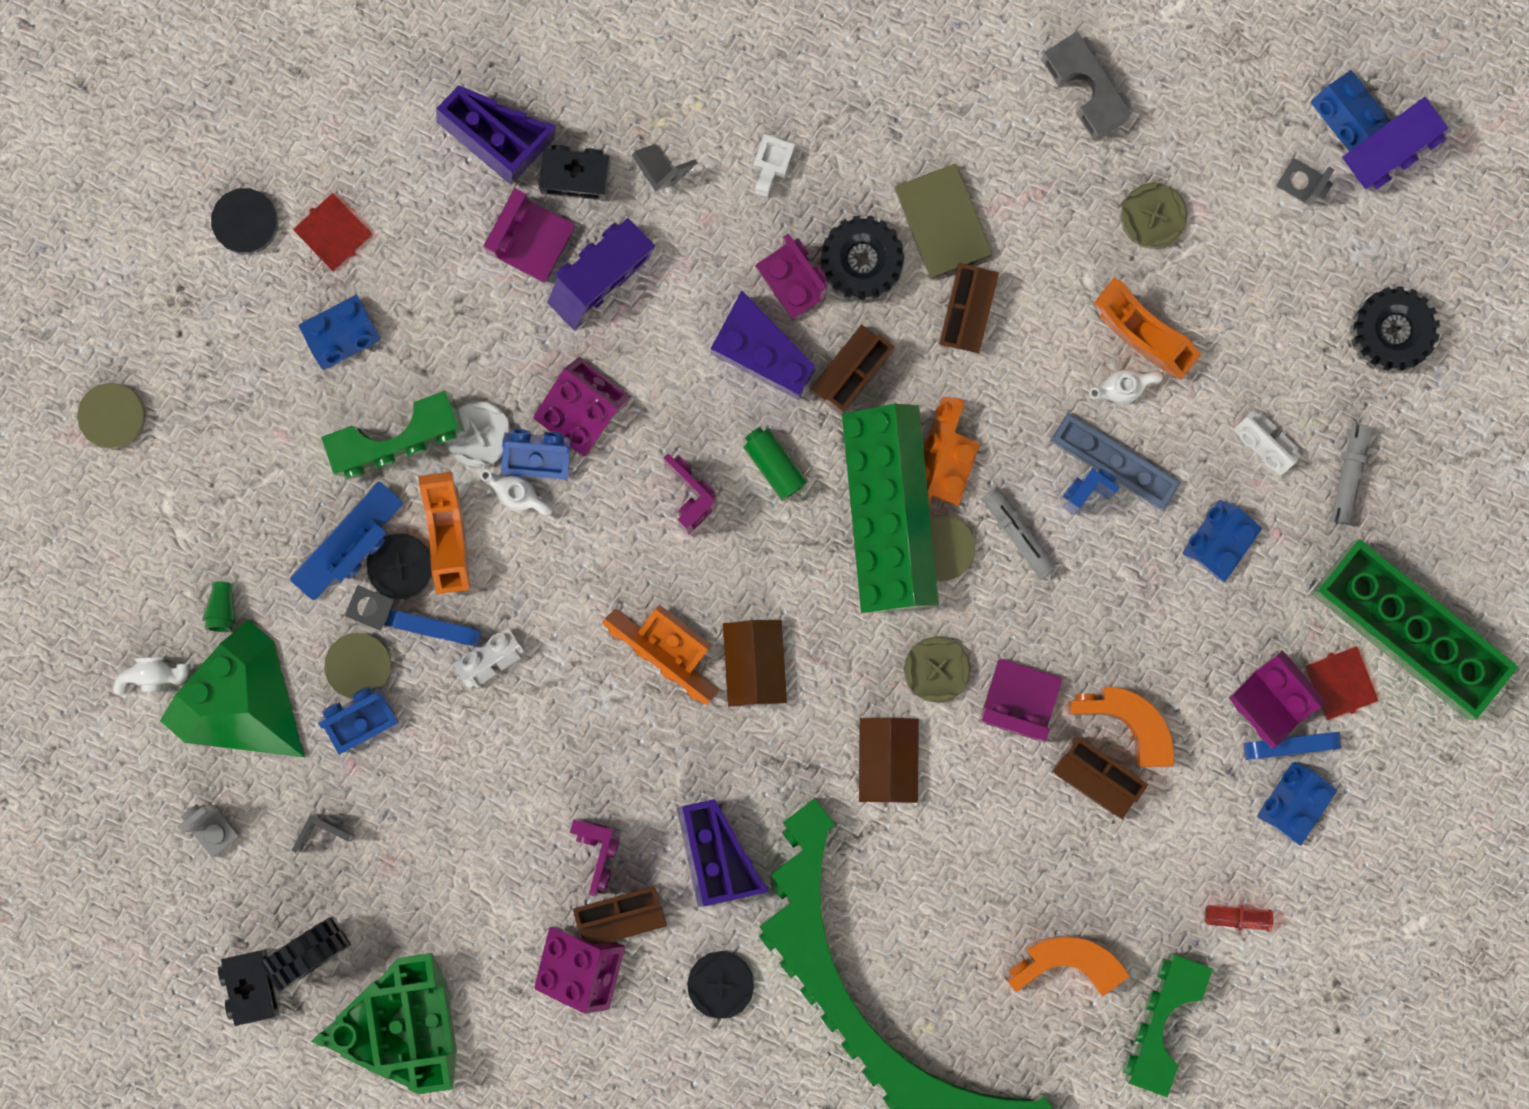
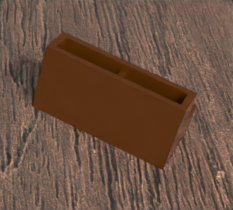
(968, 308)
(852, 369)
(754, 663)
(888, 760)
(1099, 777)
(620, 916)

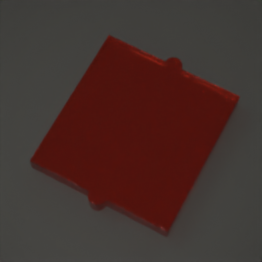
(332, 232)
(1342, 682)

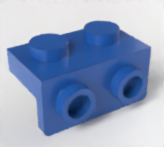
(1350, 110)
(339, 332)
(535, 454)
(1080, 489)
(1222, 539)
(358, 719)
(1297, 802)

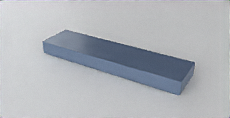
(1127, 467)

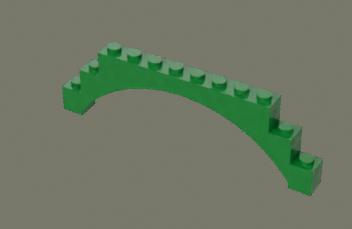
(801, 941)

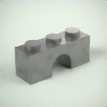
(1075, 60)

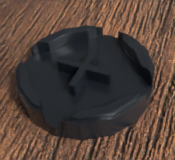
(244, 221)
(400, 567)
(720, 984)

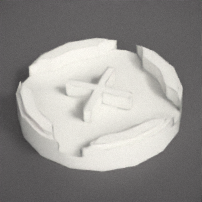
(483, 435)

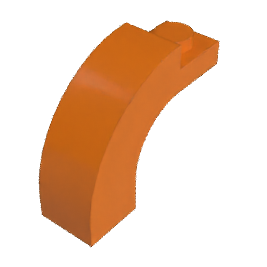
(1144, 332)
(446, 532)
(1148, 727)
(1091, 959)

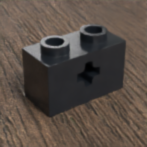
(590, 182)
(261, 1002)

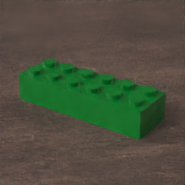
(890, 508)
(1414, 630)

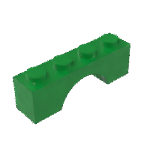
(432, 421)
(1179, 983)

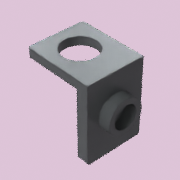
(657, 169)
(1317, 185)
(376, 610)
(328, 823)

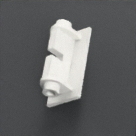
(1256, 433)
(476, 665)

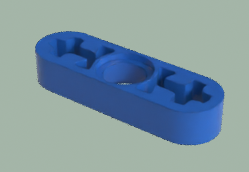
(433, 628)
(1294, 745)

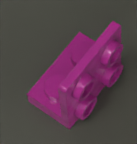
(528, 237)
(793, 278)
(581, 405)
(693, 511)
(1276, 698)
(1020, 700)
(590, 834)
(579, 971)

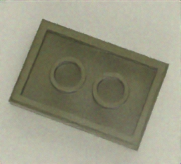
(942, 221)

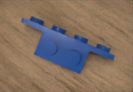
(348, 543)

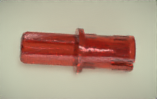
(1239, 917)

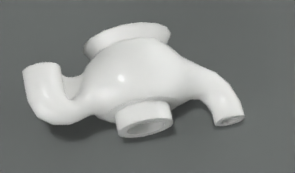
(1125, 386)
(516, 493)
(151, 674)

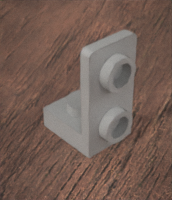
(209, 828)

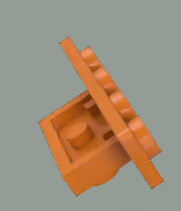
(948, 454)
(668, 646)

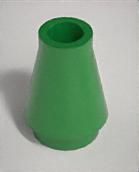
(220, 608)

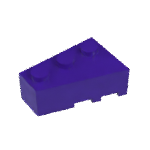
(495, 134)
(1397, 144)
(599, 271)
(761, 349)
(715, 856)

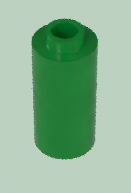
(774, 462)

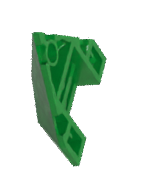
(237, 699)
(400, 1027)

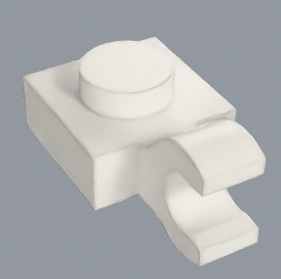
(773, 159)

